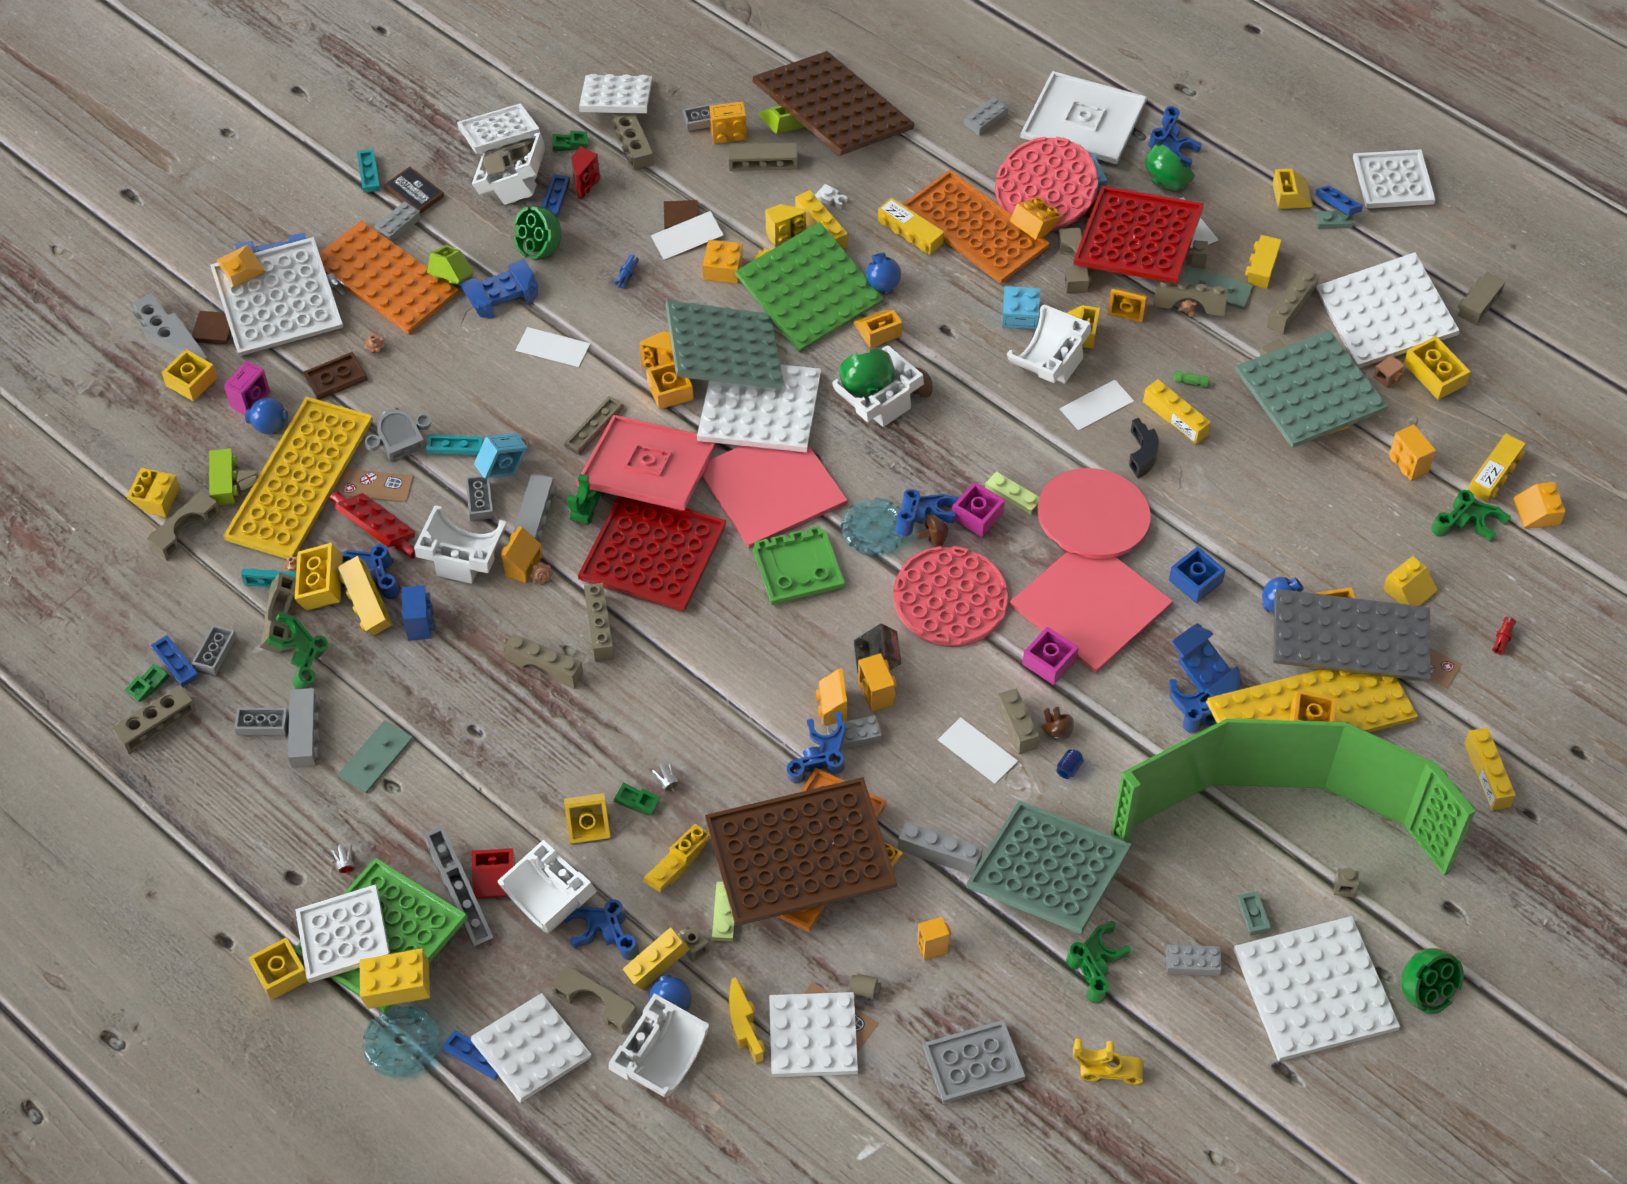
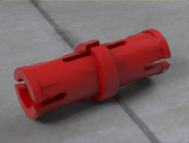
(1504, 635)

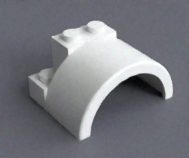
(515, 182)
(1055, 346)
(892, 399)
(454, 550)
(543, 898)
(664, 1056)

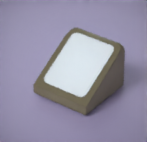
(246, 479)

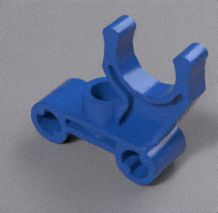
(1168, 136)
(917, 506)
(377, 562)
(1193, 707)
(821, 756)
(609, 923)

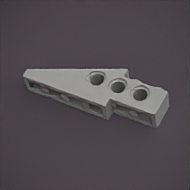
(164, 329)
(457, 885)

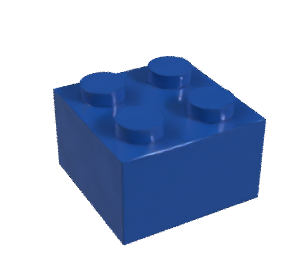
(1197, 574)
(417, 612)

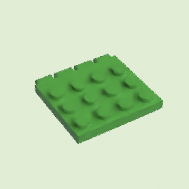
(798, 565)

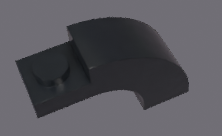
(1143, 459)

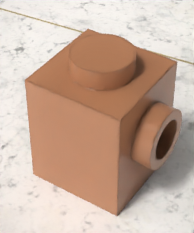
(1389, 371)

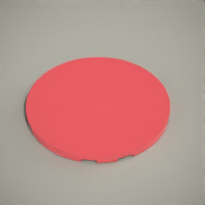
(1052, 171)
(1093, 513)
(950, 596)

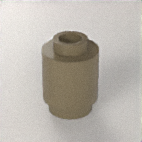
(864, 985)

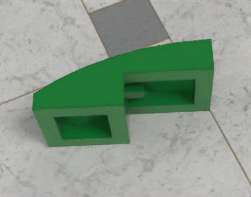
(569, 142)
(146, 685)
(636, 800)

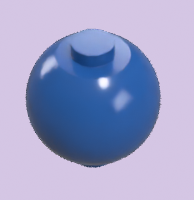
(883, 273)
(266, 415)
(1283, 583)
(673, 990)

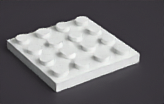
(615, 93)
(498, 128)
(1393, 178)
(341, 933)
(813, 1034)
(531, 1047)

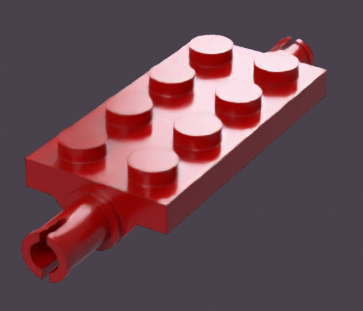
(376, 521)

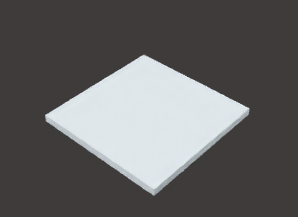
(1086, 114)

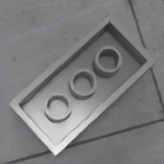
(986, 116)
(698, 117)
(398, 221)
(479, 498)
(214, 649)
(261, 721)
(859, 732)
(1193, 960)

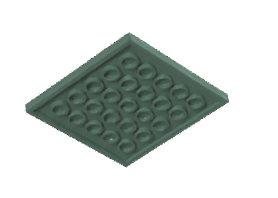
(724, 345)
(1311, 388)
(1049, 866)

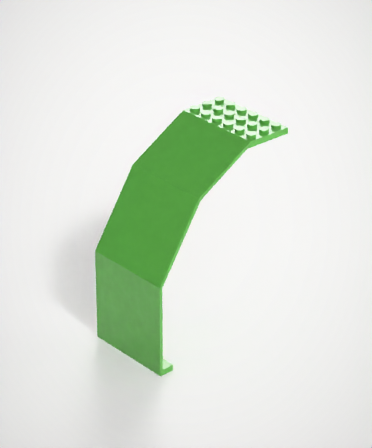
(1303, 756)

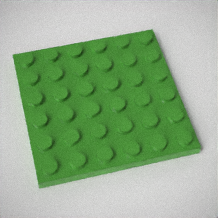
(809, 286)
(410, 914)

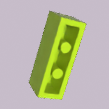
(223, 476)

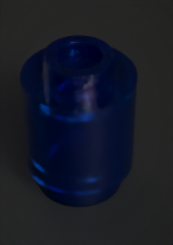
(1069, 764)

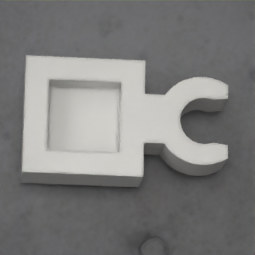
(831, 195)

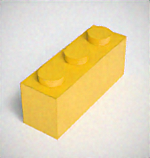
(1262, 261)
(656, 958)

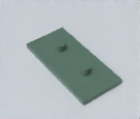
(1237, 290)
(375, 756)

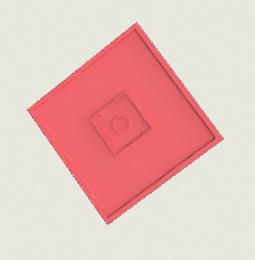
(648, 462)
(770, 490)
(1092, 605)

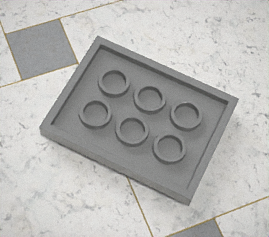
(973, 1061)

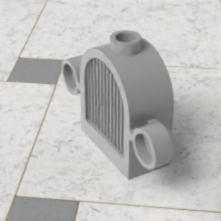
(398, 434)

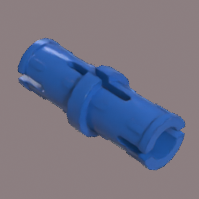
(626, 271)

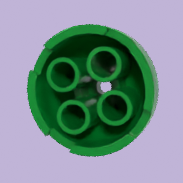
(1167, 169)
(540, 229)
(867, 373)
(1429, 975)

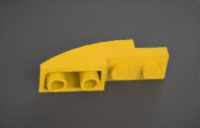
(679, 858)
(741, 1021)

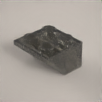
(876, 641)

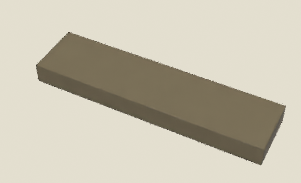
(593, 425)

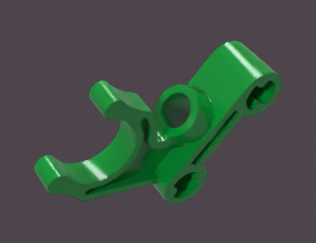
(585, 501)
(1469, 510)
(305, 649)
(1091, 960)

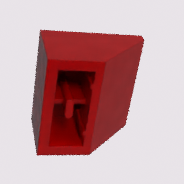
(585, 171)
(488, 868)

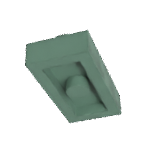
(1333, 220)
(1253, 913)

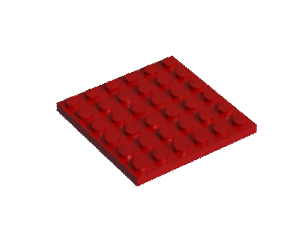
(1139, 234)
(652, 552)

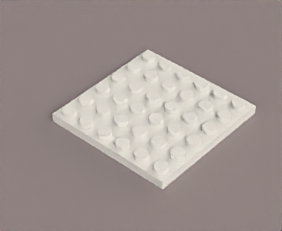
(282, 303)
(1386, 310)
(762, 415)
(1316, 988)

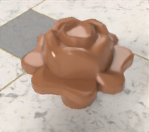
(1188, 306)
(374, 343)
(290, 564)
(541, 573)

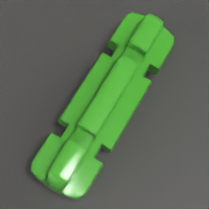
(1192, 379)

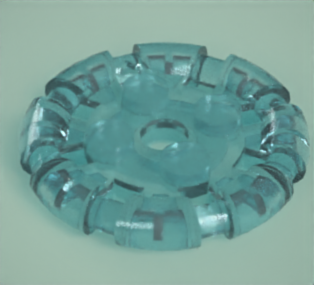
(867, 518)
(401, 1052)

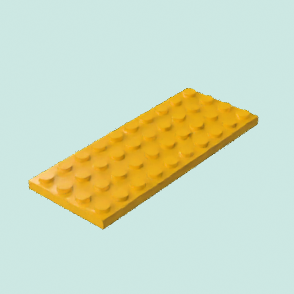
(298, 478)
(1362, 699)

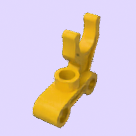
(1095, 1064)

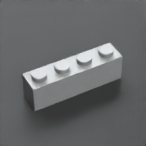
(536, 505)
(302, 727)
(939, 848)

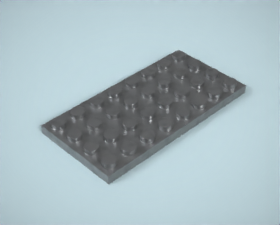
(1352, 635)

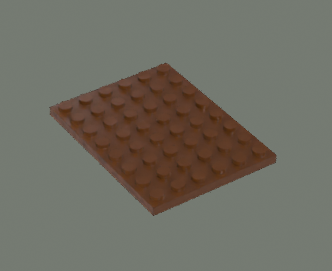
(833, 103)
(800, 851)

